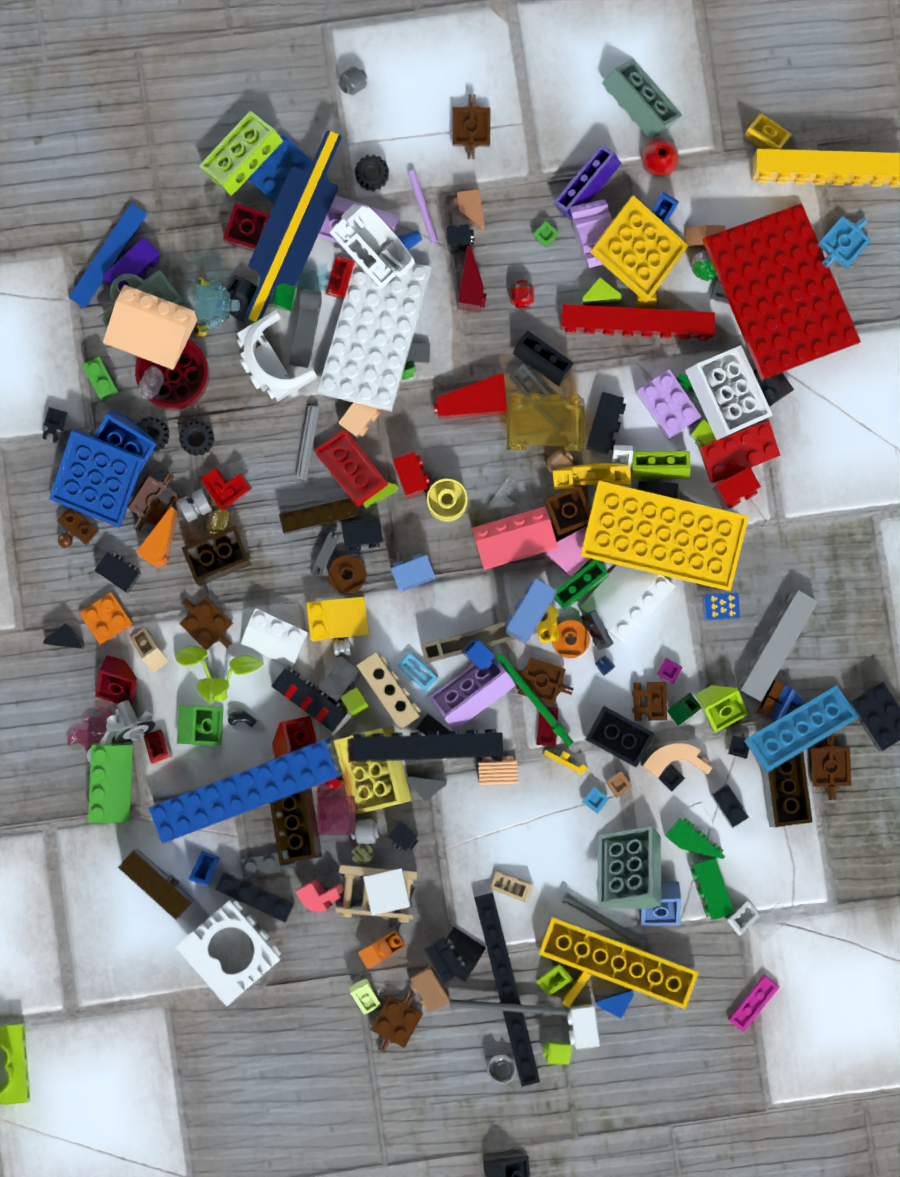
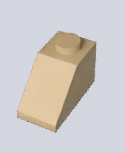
(149, 650)

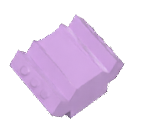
(589, 224)

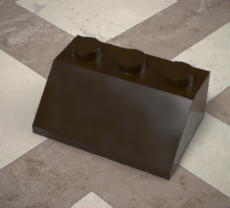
(216, 556)

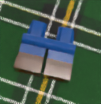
(782, 694)

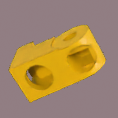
(547, 627)

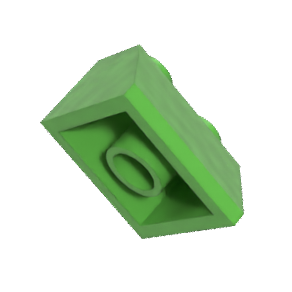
(200, 725)

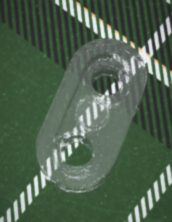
(151, 383)

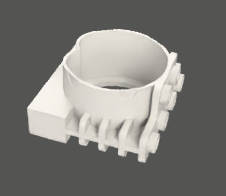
(226, 985)

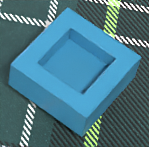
(595, 800)

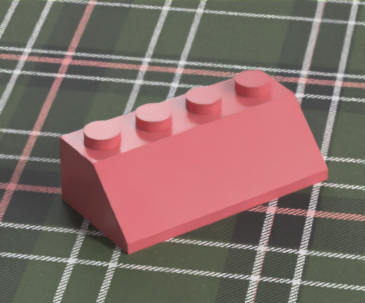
(514, 538)

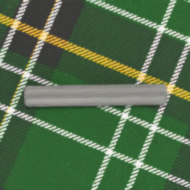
(307, 442)

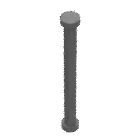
(604, 920)

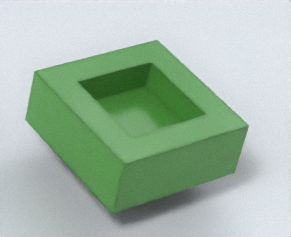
(546, 234)

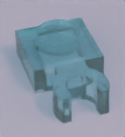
(309, 280)

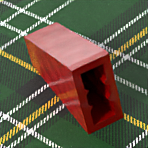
(477, 399)

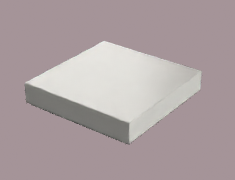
(386, 892)

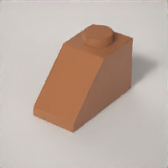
(470, 207)
(695, 234)

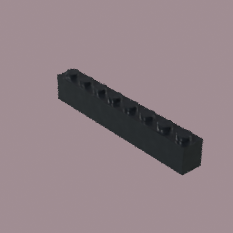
(425, 746)

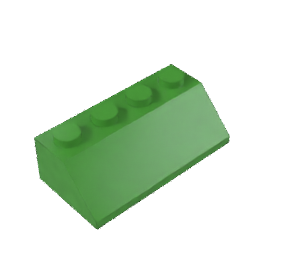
(110, 782)

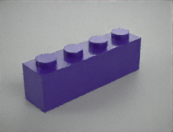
(588, 180)

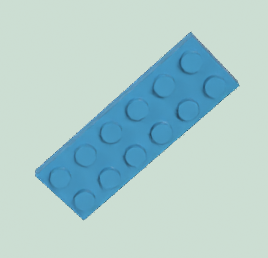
(801, 729)

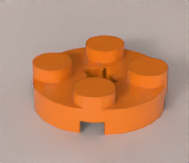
(579, 632)

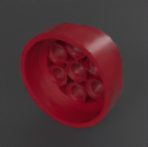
(196, 389)

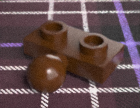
(77, 527)

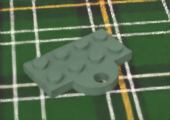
(155, 285)

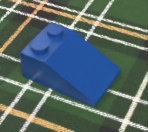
(124, 433)

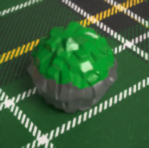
(702, 266)

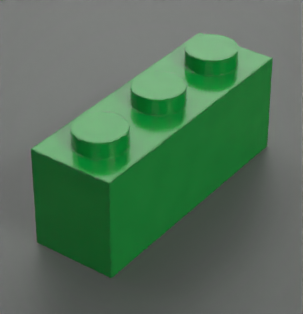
(580, 584)
(712, 889)

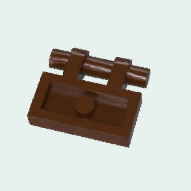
(656, 701)

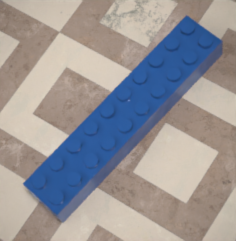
(246, 791)

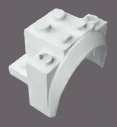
(372, 244)
(264, 364)

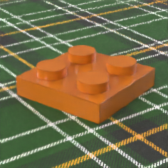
(105, 618)

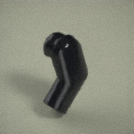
(241, 716)

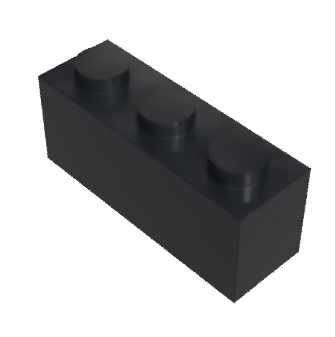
(543, 358)
(606, 423)

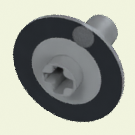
(134, 730)

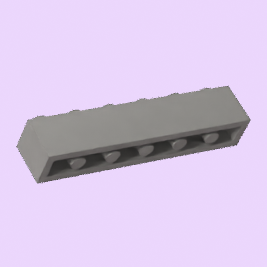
(778, 645)

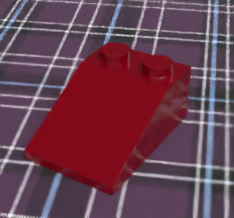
(472, 290)

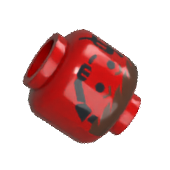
(521, 294)

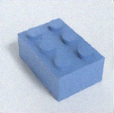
(530, 611)

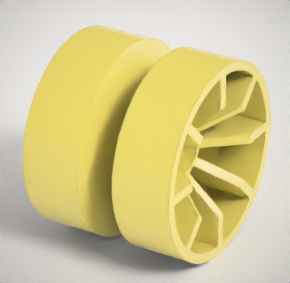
(447, 500)

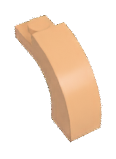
(666, 754)

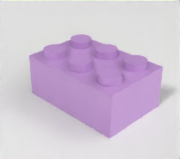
(668, 404)

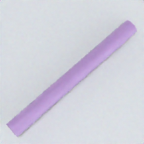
(423, 207)

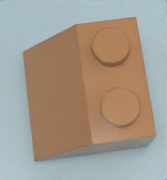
(430, 989)

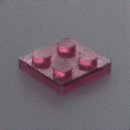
(336, 815)

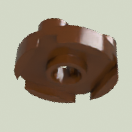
(337, 569)

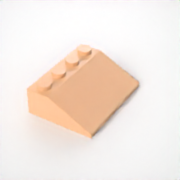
(149, 327)

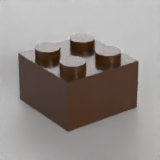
(568, 510)

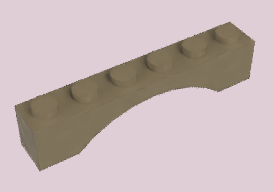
(455, 645)

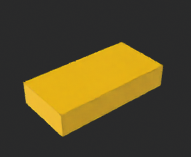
(576, 988)

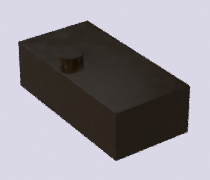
(787, 793)
(156, 883)

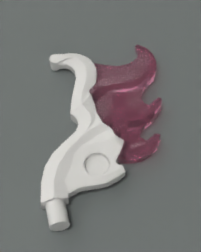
(101, 729)

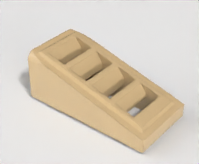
(529, 886)

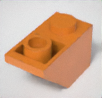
(381, 949)

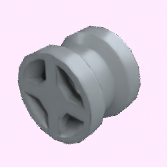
(342, 647)

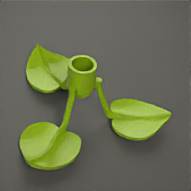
(214, 688)

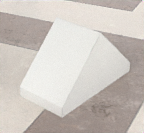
(742, 918)

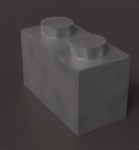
(340, 679)

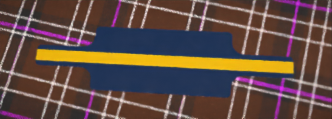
(293, 226)

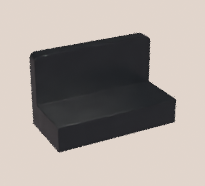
(241, 290)

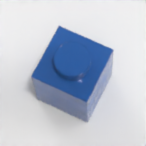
(478, 654)

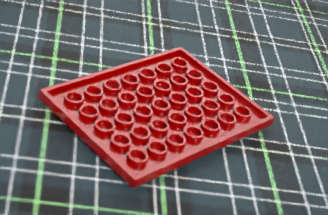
(781, 291)

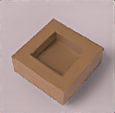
(618, 784)

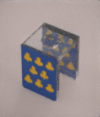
(721, 606)

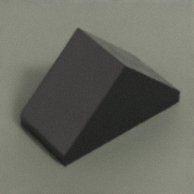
(64, 637)

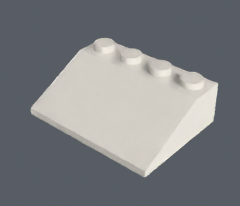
(728, 392)
(627, 600)

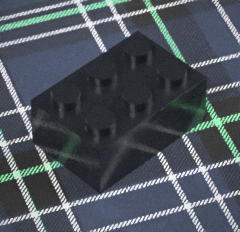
(878, 715)
(619, 736)

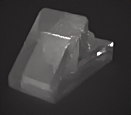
(500, 500)

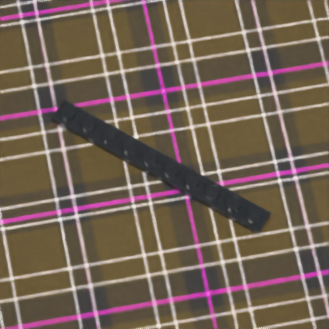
(506, 988)

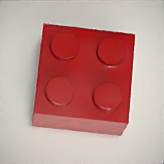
(410, 475)
(737, 487)

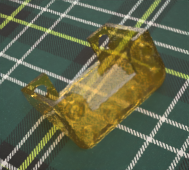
(545, 421)

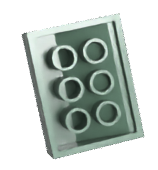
(629, 869)

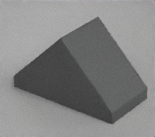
(426, 787)

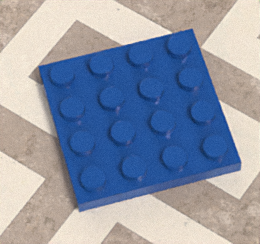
(96, 478)

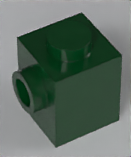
(684, 709)

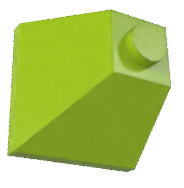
(721, 706)

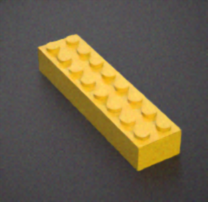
(826, 166)
(618, 962)

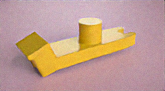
(563, 759)

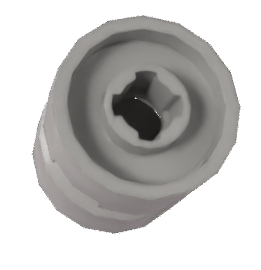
(194, 505)

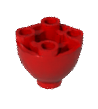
(660, 164)

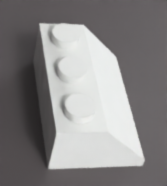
(274, 638)

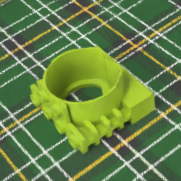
(16, 1087)

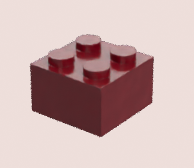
(245, 227)

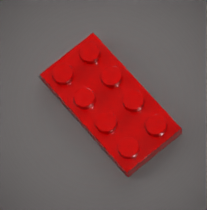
(739, 451)
(351, 467)

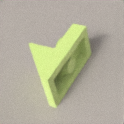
(364, 996)

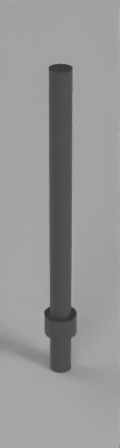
(546, 1010)

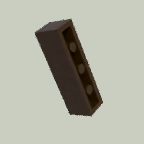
(318, 516)

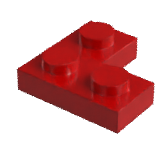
(225, 492)

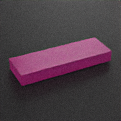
(753, 1003)

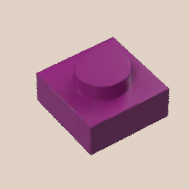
(669, 671)

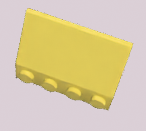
(373, 783)

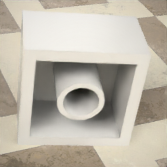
(584, 1026)

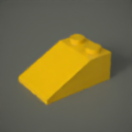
(337, 618)

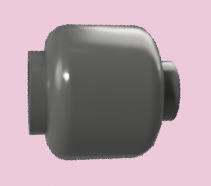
(353, 80)

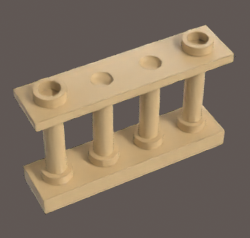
(349, 874)

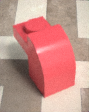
(316, 898)

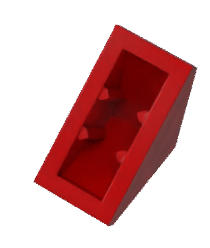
(157, 746)

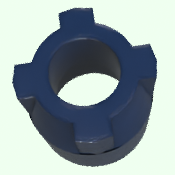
(605, 665)

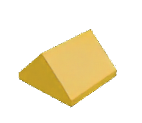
(767, 133)

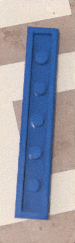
(108, 255)

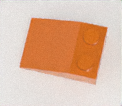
(159, 542)

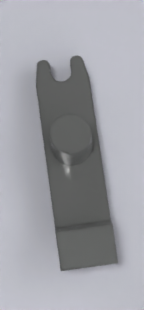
(324, 555)

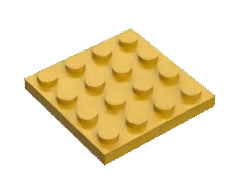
(639, 248)

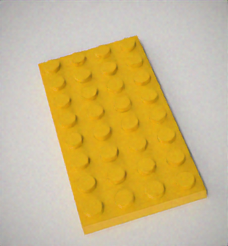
(664, 535)

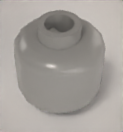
(366, 832)

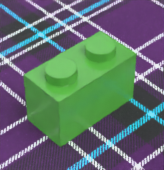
(100, 379)

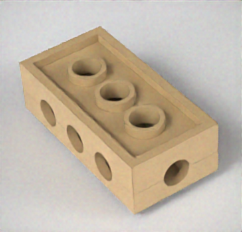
(368, 669)

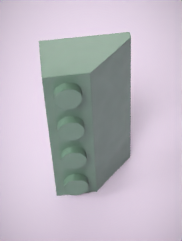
(641, 99)

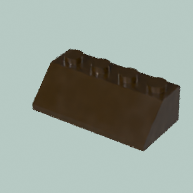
(296, 827)

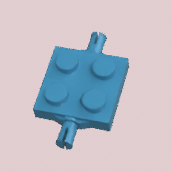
(844, 242)

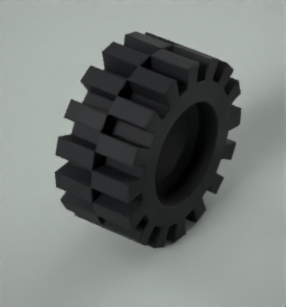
(364, 164)
(160, 426)
(199, 449)

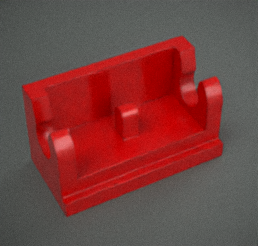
(340, 277)

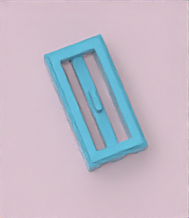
(429, 682)

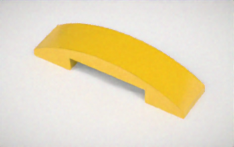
(590, 474)

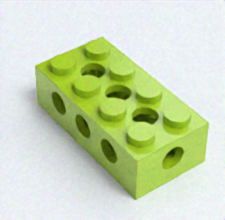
(240, 153)

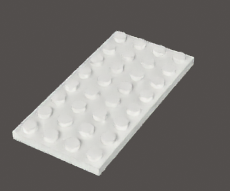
(374, 337)

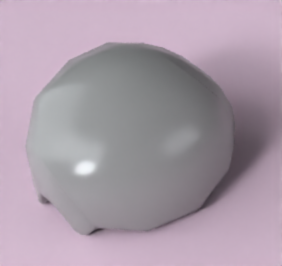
(501, 1069)

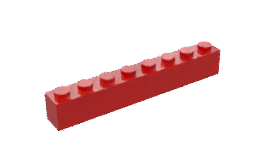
(637, 321)

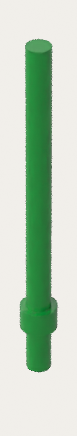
(558, 728)

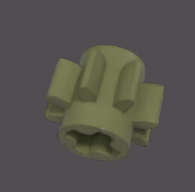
(362, 854)

